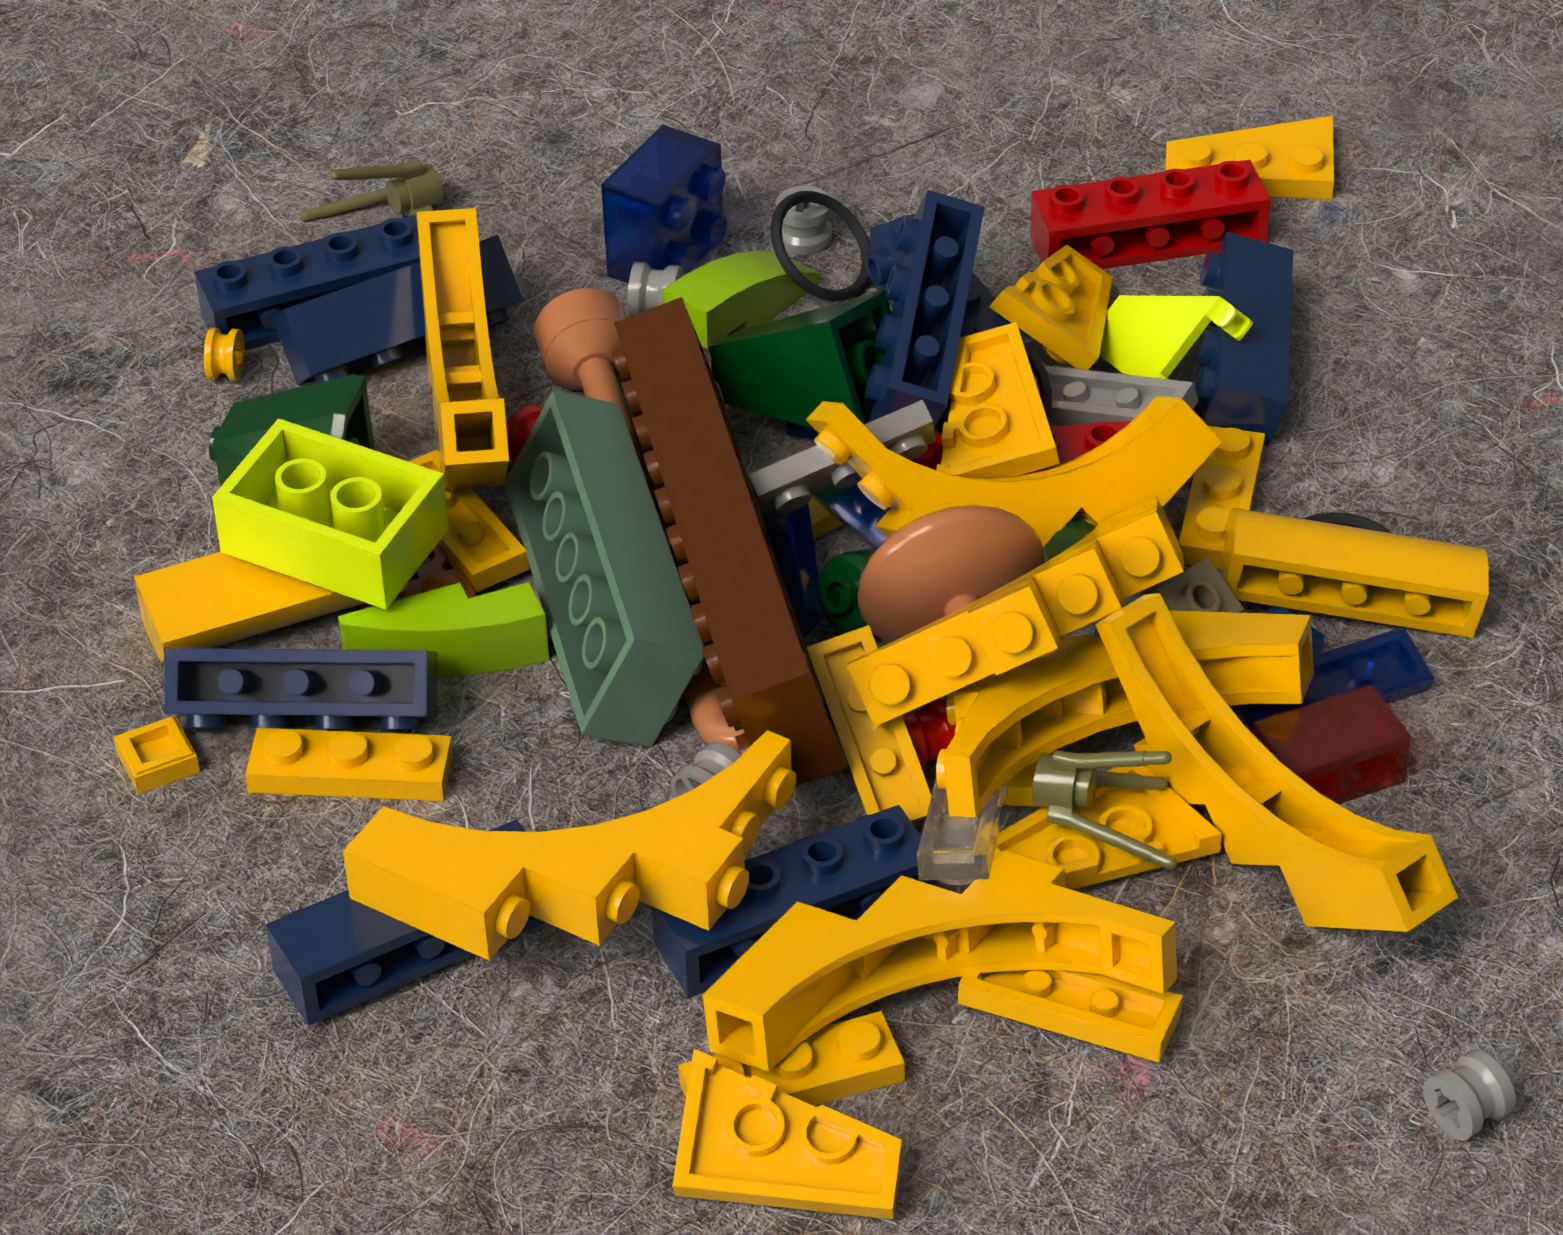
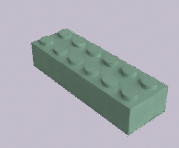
(603, 570)

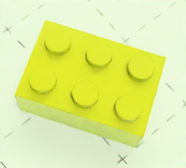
(331, 513)

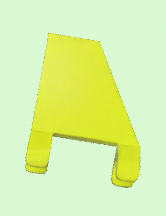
(1155, 332)

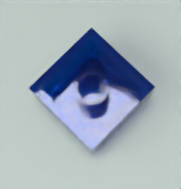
(664, 204)

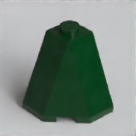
(803, 360)
(330, 407)

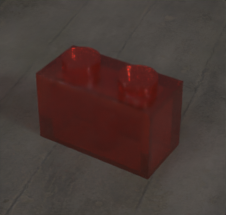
(1340, 744)

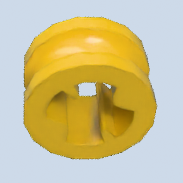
(224, 354)

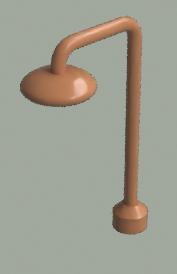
(908, 581)

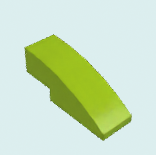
(737, 293)
(469, 634)

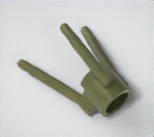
(412, 190)
(1070, 782)

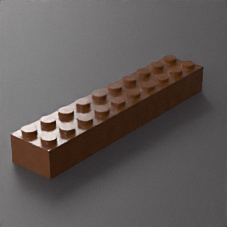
(722, 541)

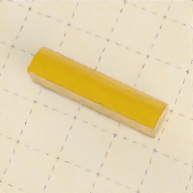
(1355, 572)
(225, 601)

